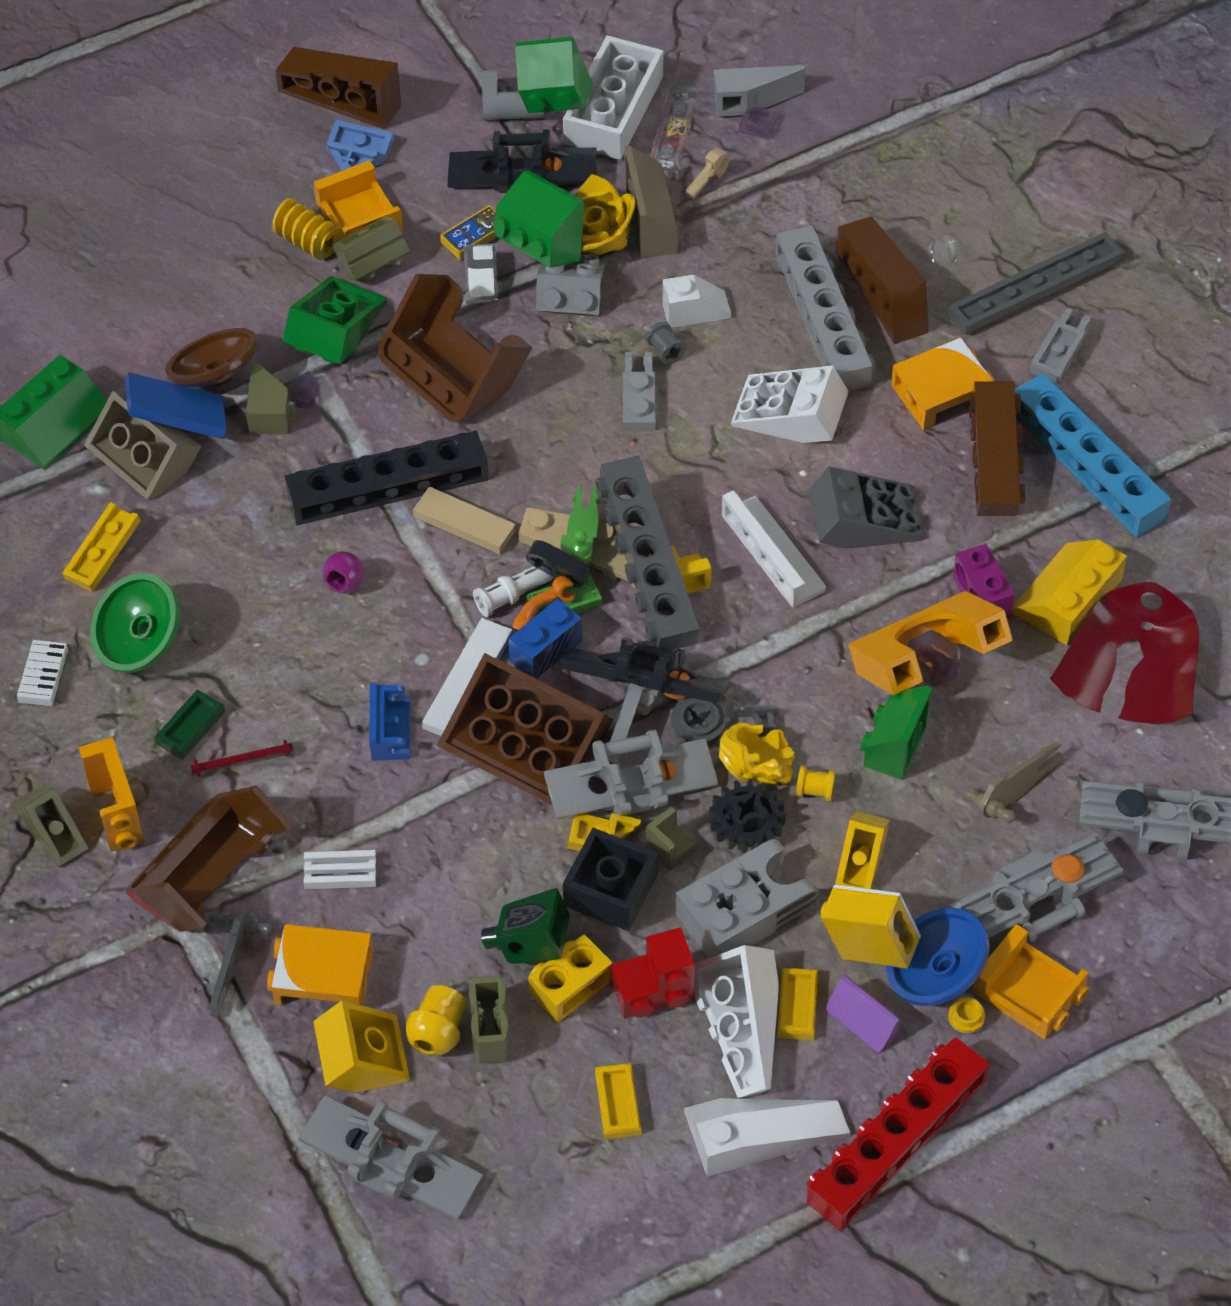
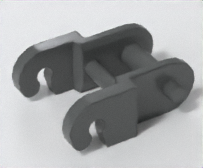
(758, 713)

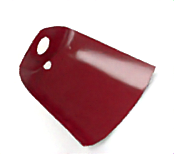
(1165, 677)

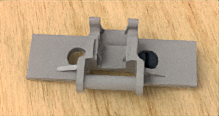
(384, 1167)

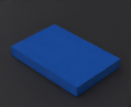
(175, 405)

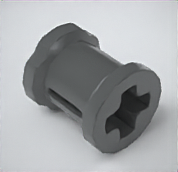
(664, 341)

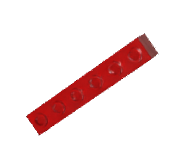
(843, 1202)

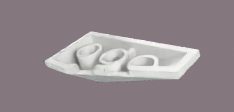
(741, 1005)
(749, 1131)

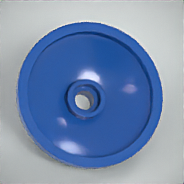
(945, 960)

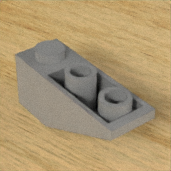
(759, 87)

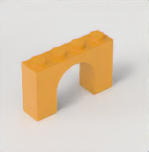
(961, 619)

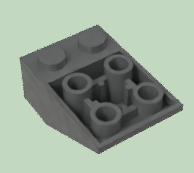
(864, 510)

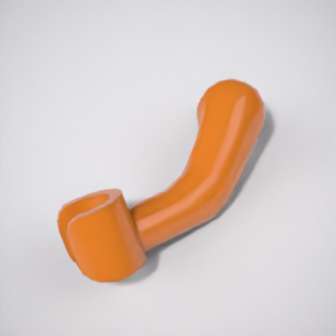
(537, 602)

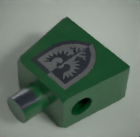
(530, 928)

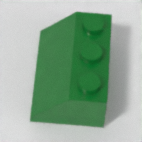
(541, 220)
(51, 412)

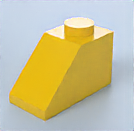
(862, 850)

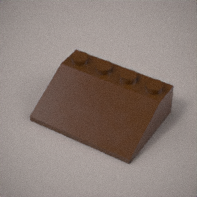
(520, 727)

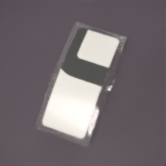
(480, 273)

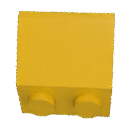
(360, 1048)

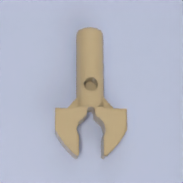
(715, 166)

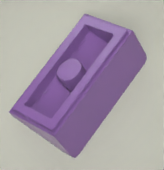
(863, 1015)

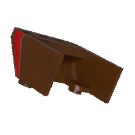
(204, 855)

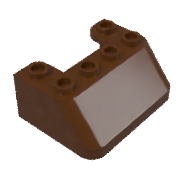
(441, 356)

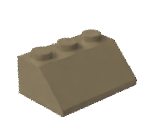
(654, 211)
(140, 450)

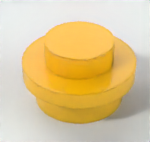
(966, 1015)

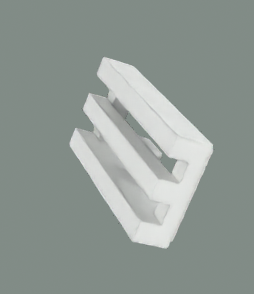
(340, 864)

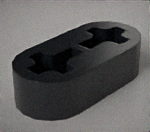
(557, 562)

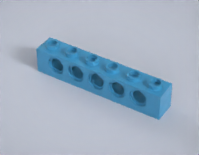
(1092, 456)

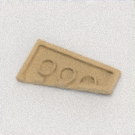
(550, 527)

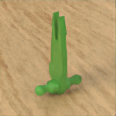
(582, 527)

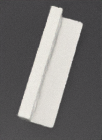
(772, 549)

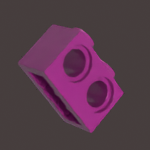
(981, 575)

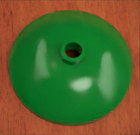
(122, 622)

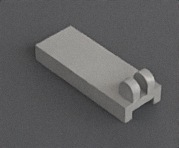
(635, 702)

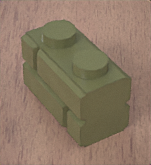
(371, 249)

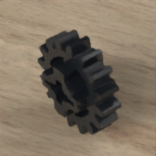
(746, 804)

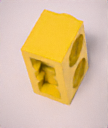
(576, 982)

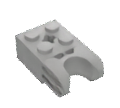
(741, 902)

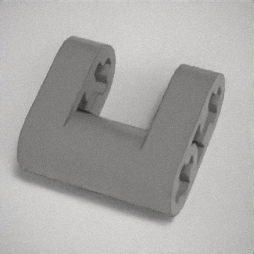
(502, 104)

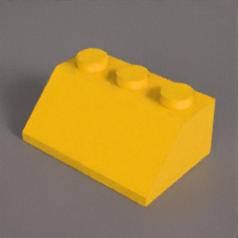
(1071, 588)

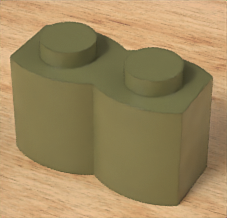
(489, 1019)

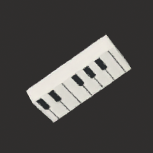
(42, 673)

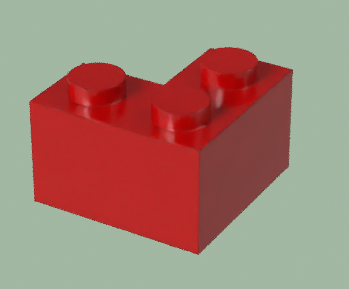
(655, 979)

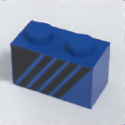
(545, 639)

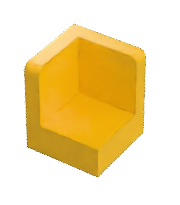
(694, 571)

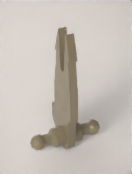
(1014, 785)

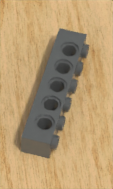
(629, 478)

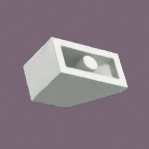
(693, 301)

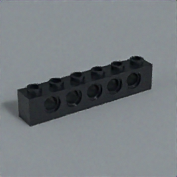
(386, 477)

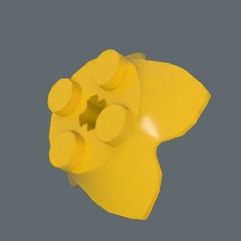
(605, 216)

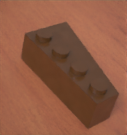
(342, 83)
(885, 278)
(995, 451)

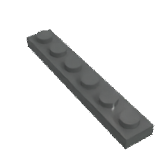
(1035, 283)

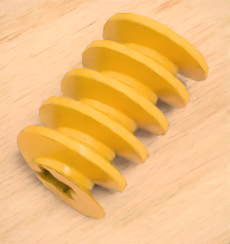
(306, 229)

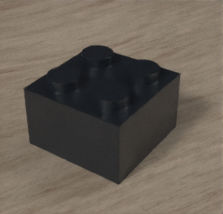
(610, 879)

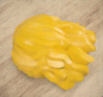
(756, 758)

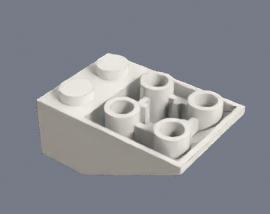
(792, 404)

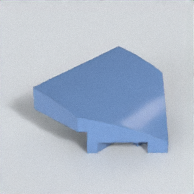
(356, 144)

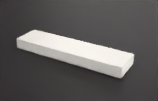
(487, 639)

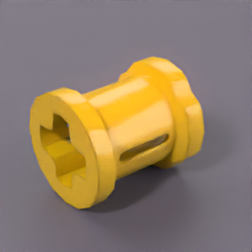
(815, 783)

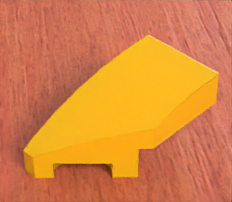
(582, 824)

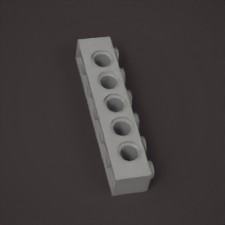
(824, 306)

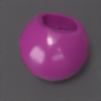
(343, 572)

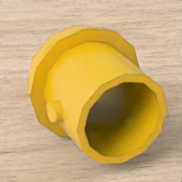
(436, 1022)

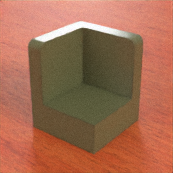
(669, 839)

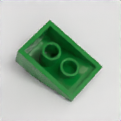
(332, 319)

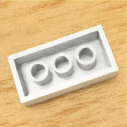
(622, 88)

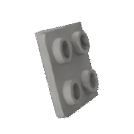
(571, 286)

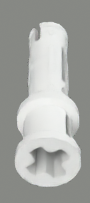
(508, 589)

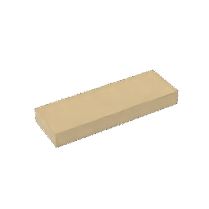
(464, 520)

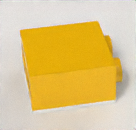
(870, 926)

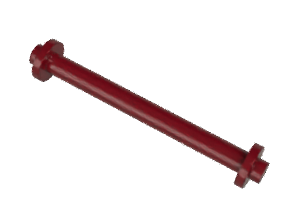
(249, 756)

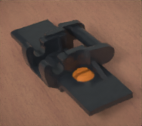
(555, 165)
(667, 675)

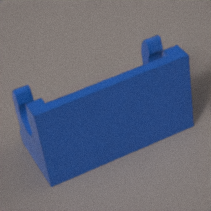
(389, 723)

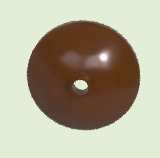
(212, 358)

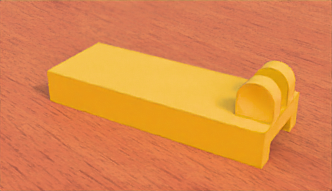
(101, 547)

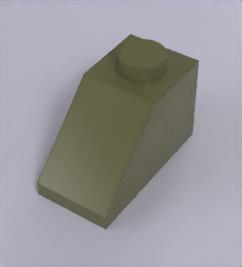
(268, 403)
(51, 824)

